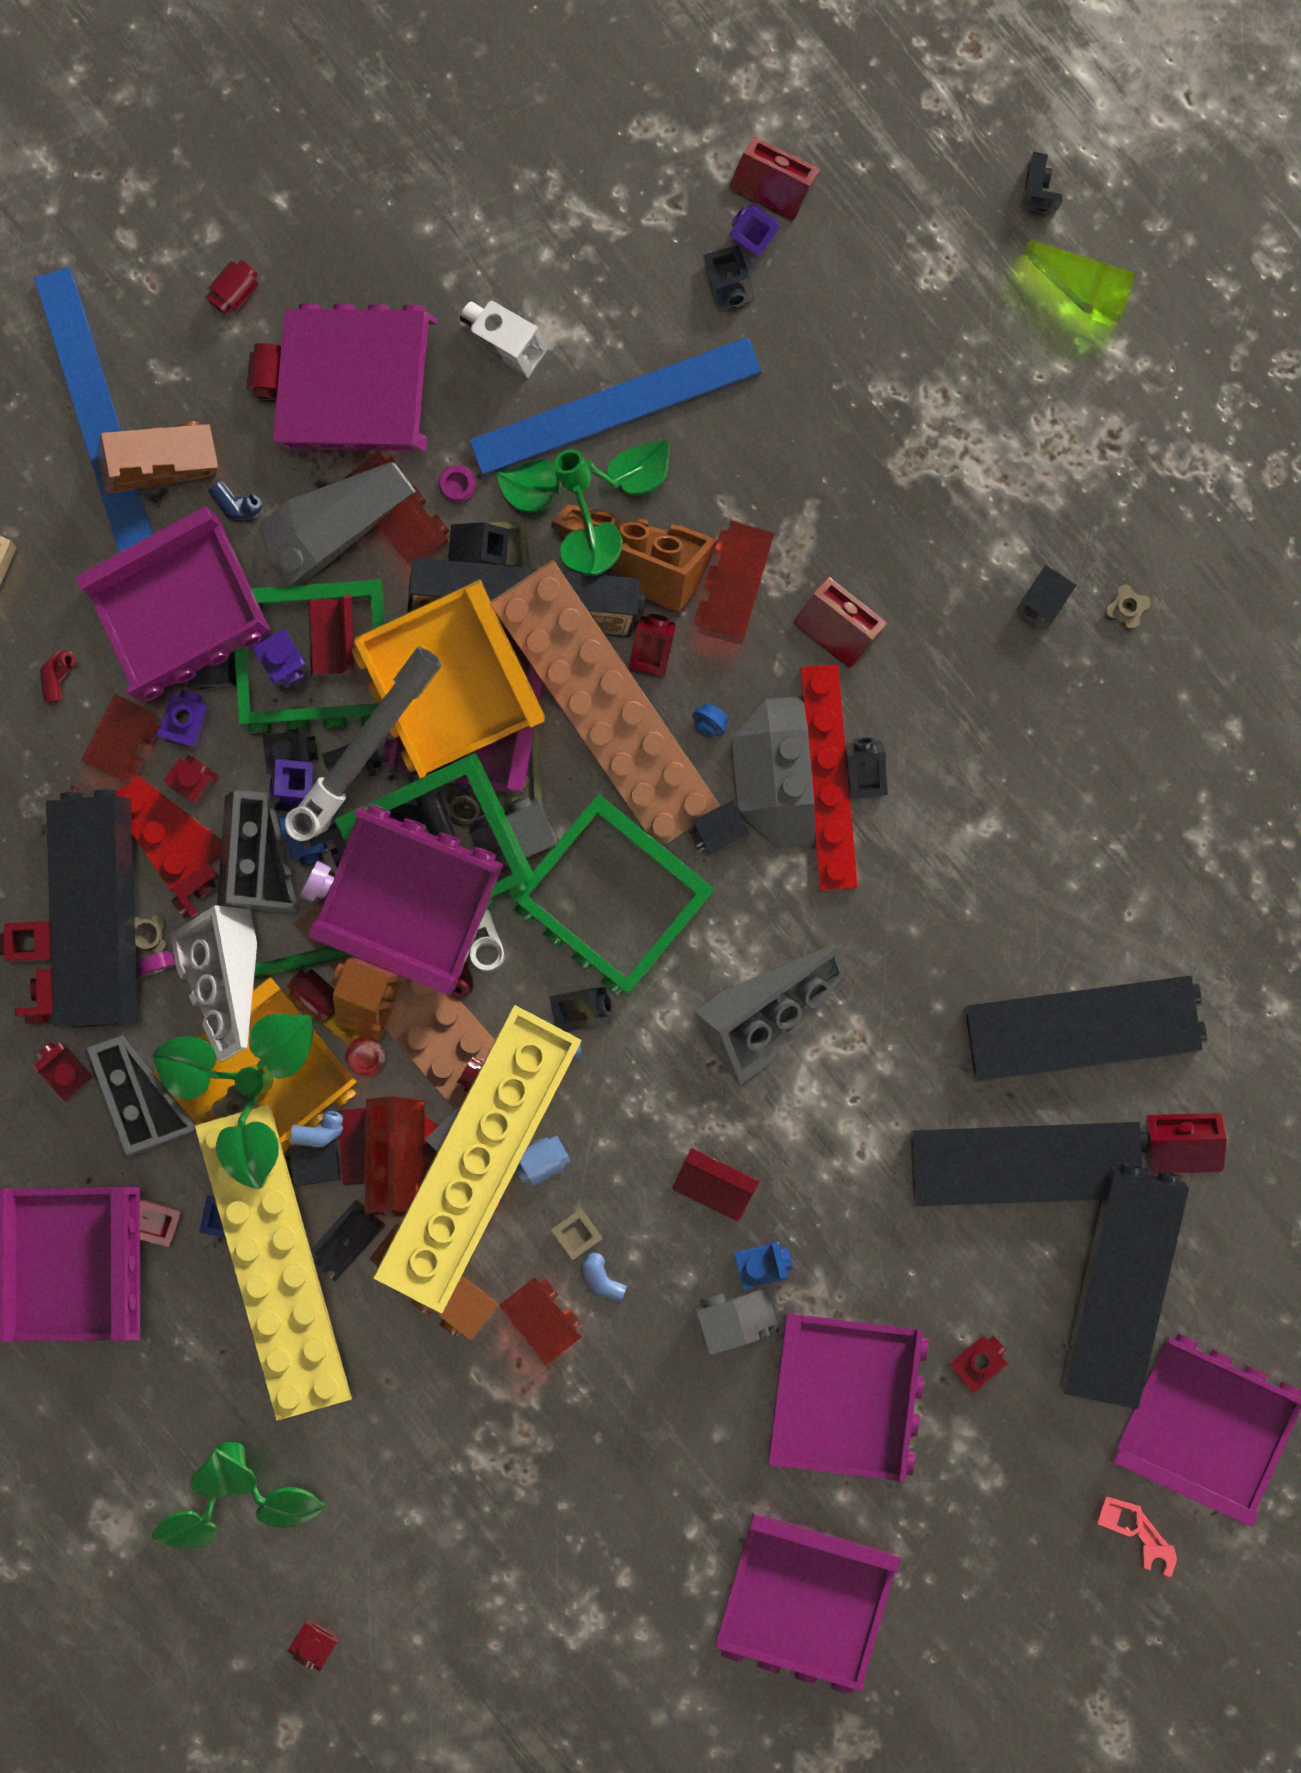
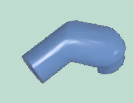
(319, 1135)
(597, 1280)

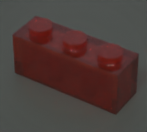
(409, 525)
(734, 582)
(393, 1154)

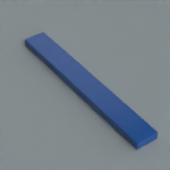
(89, 396)
(615, 406)

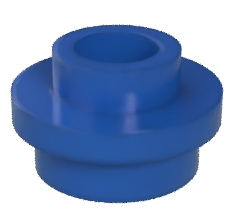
(710, 720)

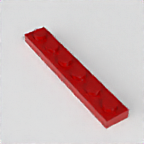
(829, 777)

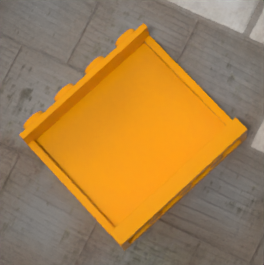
(475, 693)
(293, 1099)

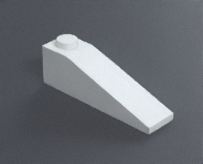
(219, 963)

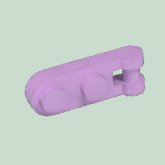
(317, 884)

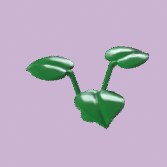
(533, 486)
(187, 1063)
(227, 1475)

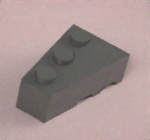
(252, 856)
(134, 1100)
(735, 1320)

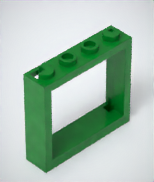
(294, 719)
(489, 803)
(653, 850)

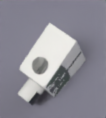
(505, 336)

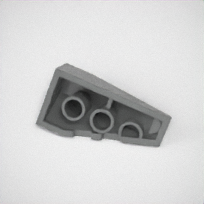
(323, 523)
(755, 1016)

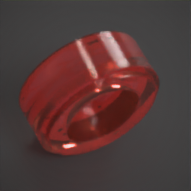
(365, 1057)

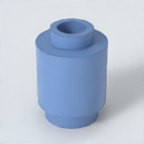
(542, 1161)

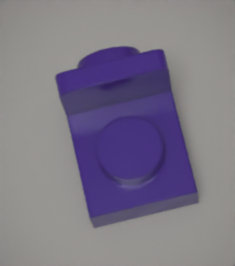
(280, 659)

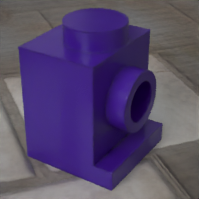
(754, 228)
(186, 733)
(290, 783)

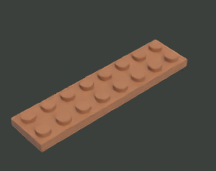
(604, 703)
(428, 1026)

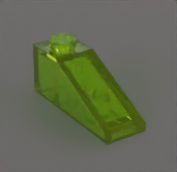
(1087, 282)

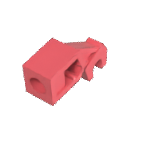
(1154, 1544)

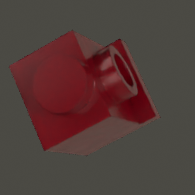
(191, 779)
(13, 939)
(964, 1365)
(313, 1645)

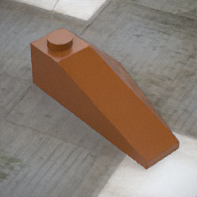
(663, 559)

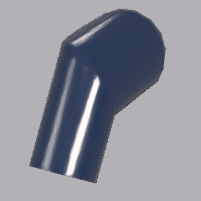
(235, 506)

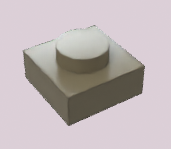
(576, 1234)

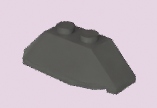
(776, 773)

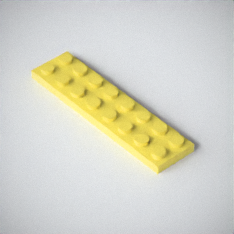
(477, 1159)
(277, 1280)

